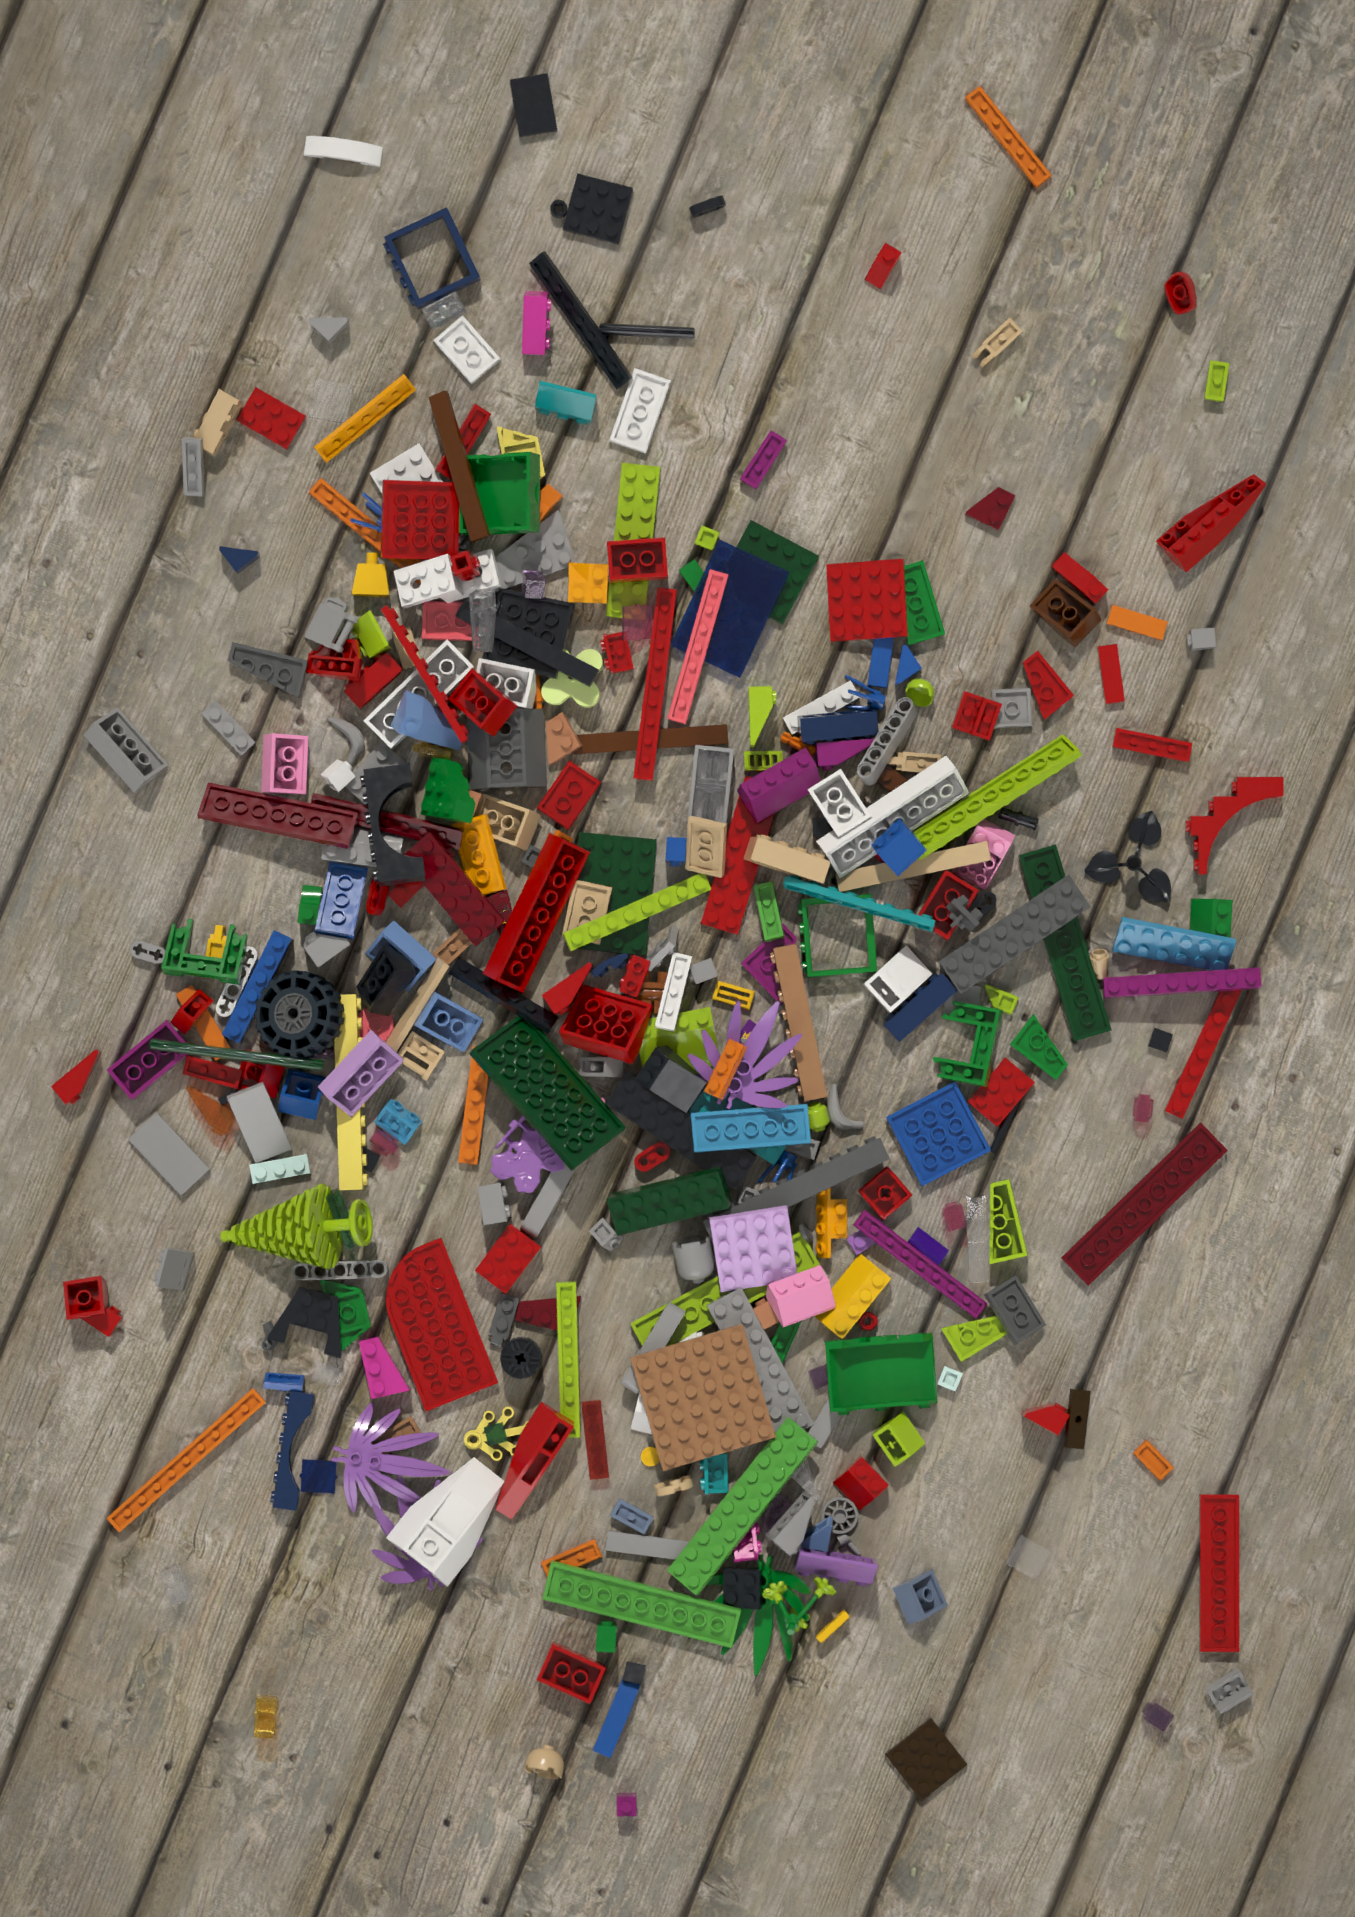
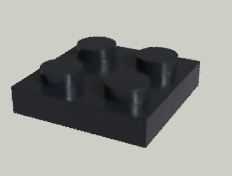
(742, 1587)

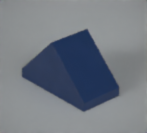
(239, 558)

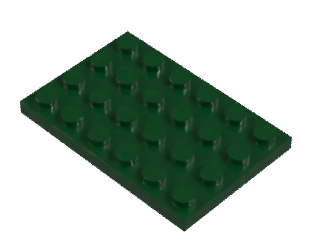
(627, 868)

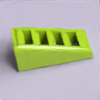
(747, 768)

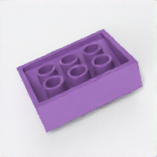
(836, 1565)

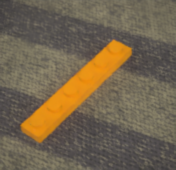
(365, 418)

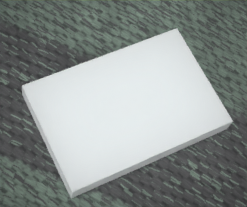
(467, 349)

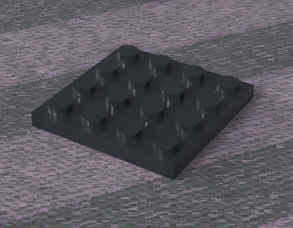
(543, 618)

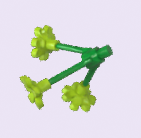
(793, 1619)

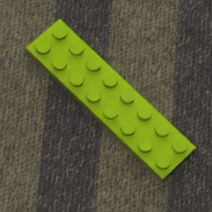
(633, 521)

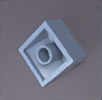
(920, 1597)

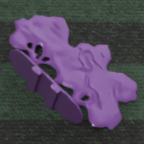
(531, 1156)

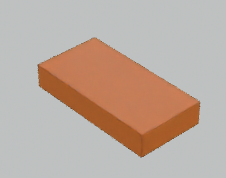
(1153, 1460)

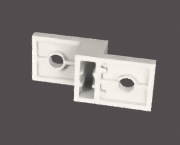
(439, 581)

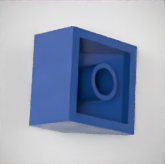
(898, 847)
(301, 1094)

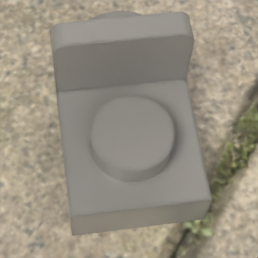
(606, 1235)

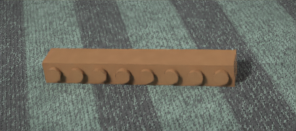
(799, 1022)

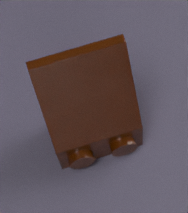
(1066, 612)

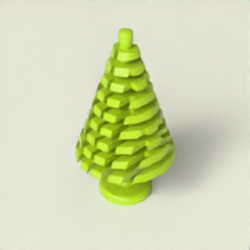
(304, 1229)

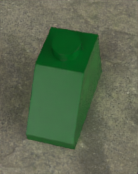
(606, 1636)

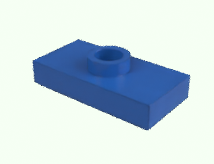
(283, 1382)

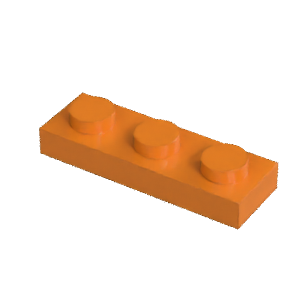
(725, 1069)

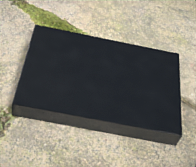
(533, 105)

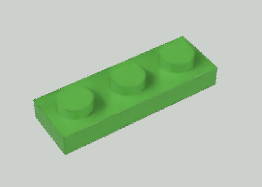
(769, 911)

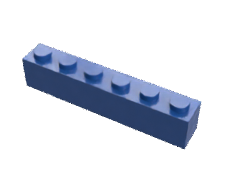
(264, 971)

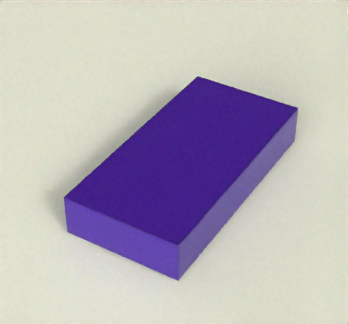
(928, 1246)

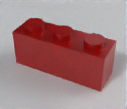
(373, 680)

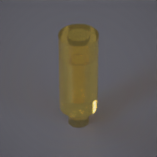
(431, 750)

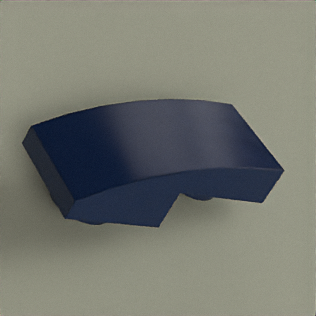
(616, 962)

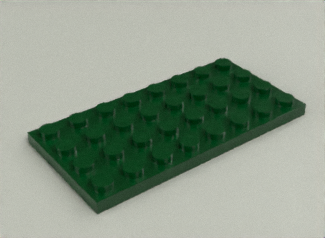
(547, 1091)

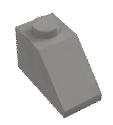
(600, 1067)

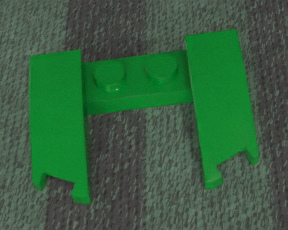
(226, 969)
(988, 1023)

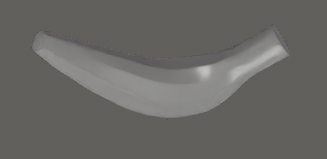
(353, 734)
(836, 1115)

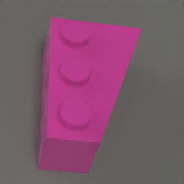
(535, 322)

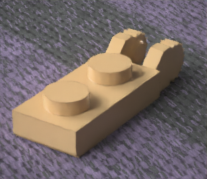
(998, 341)

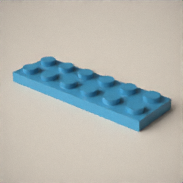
(1173, 944)
(750, 1128)

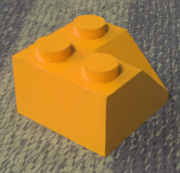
(587, 582)

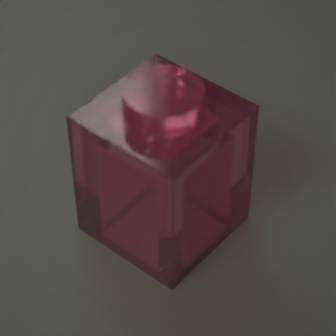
(954, 1216)

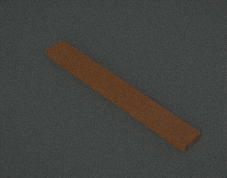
(459, 466)
(667, 739)

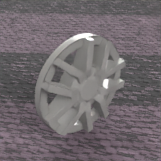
(840, 1514)

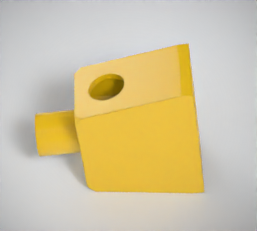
(371, 578)

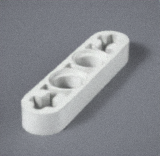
(241, 986)

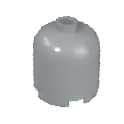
(694, 1258)

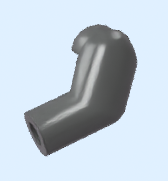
(268, 1344)

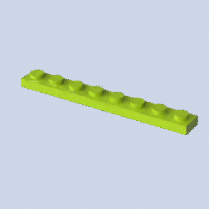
(636, 911)
(568, 1353)

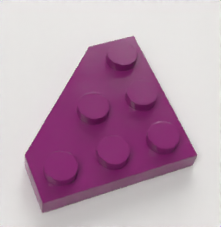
(760, 963)

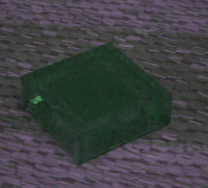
(495, 1433)

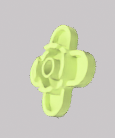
(560, 689)

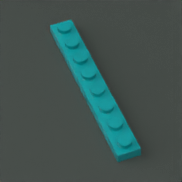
(865, 905)

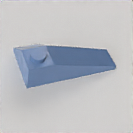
(424, 722)

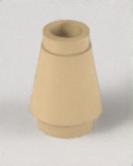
(1099, 960)

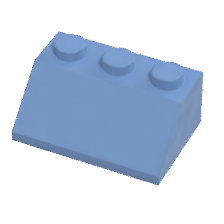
(406, 945)

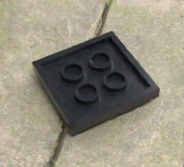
(597, 209)

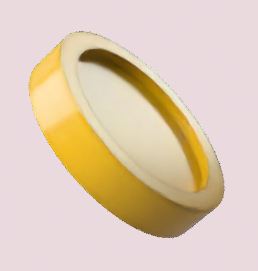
(650, 1456)

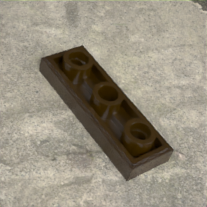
(1076, 1430)

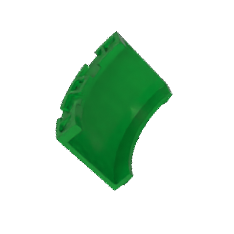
(881, 1372)

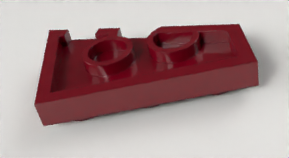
(540, 1312)

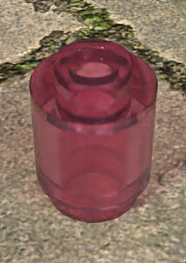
(1142, 1108)
(384, 1142)

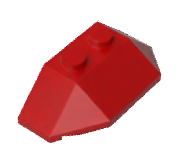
(336, 665)

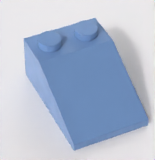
(448, 1021)

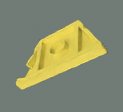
(515, 441)

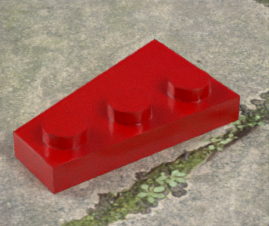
(1046, 685)

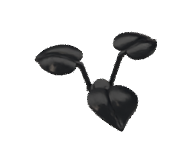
(1105, 869)

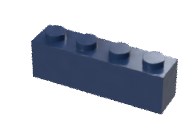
(837, 725)
(920, 1007)

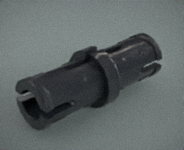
(1018, 818)

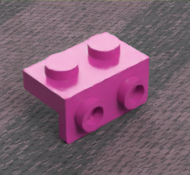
(749, 1546)

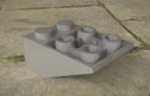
(174, 1268)

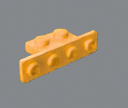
(830, 1222)

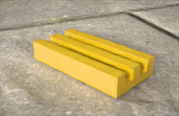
(717, 990)
(832, 1626)

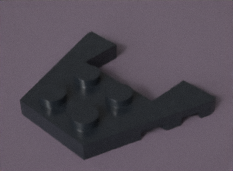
(312, 1311)

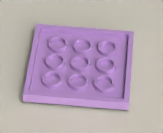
(753, 1248)

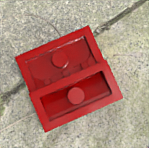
(976, 715)

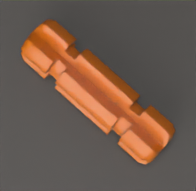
(797, 743)

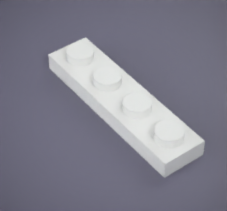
(827, 703)
(673, 992)

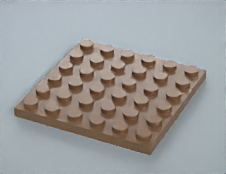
(702, 1397)

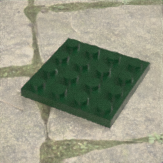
(784, 554)

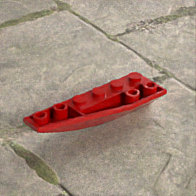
(1209, 524)
(532, 1456)

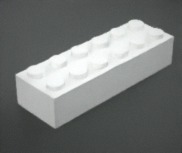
(449, 669)

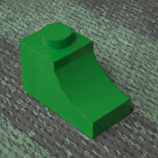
(309, 904)

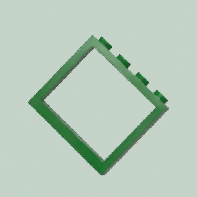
(806, 948)

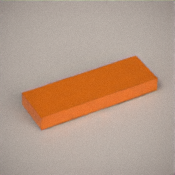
(1137, 622)
(575, 1556)

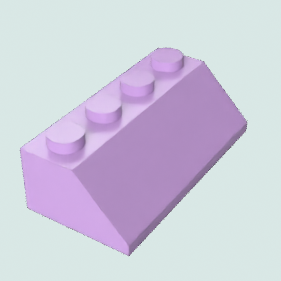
(360, 1073)

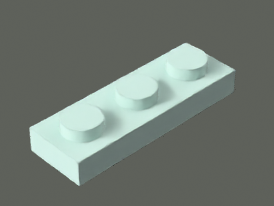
(280, 1168)

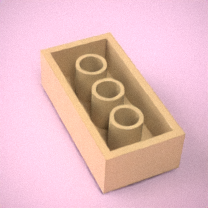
(787, 860)

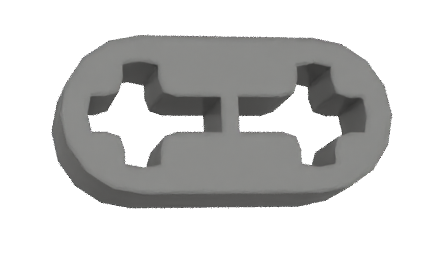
(150, 947)

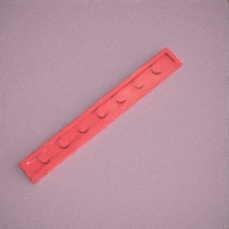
(697, 646)

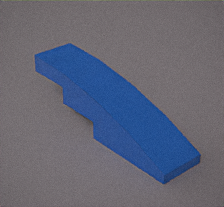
(616, 1718)

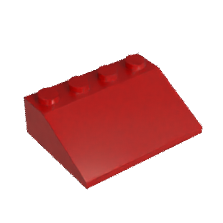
(606, 1024)

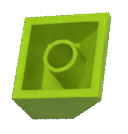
(370, 636)

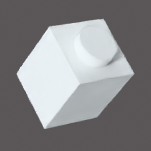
(338, 775)

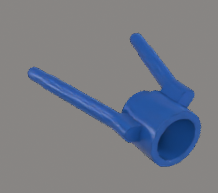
(375, 508)
(875, 700)
(785, 1161)

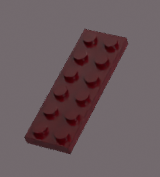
(456, 890)

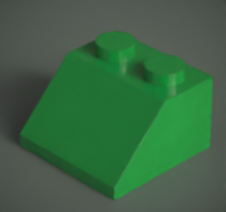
(1211, 916)

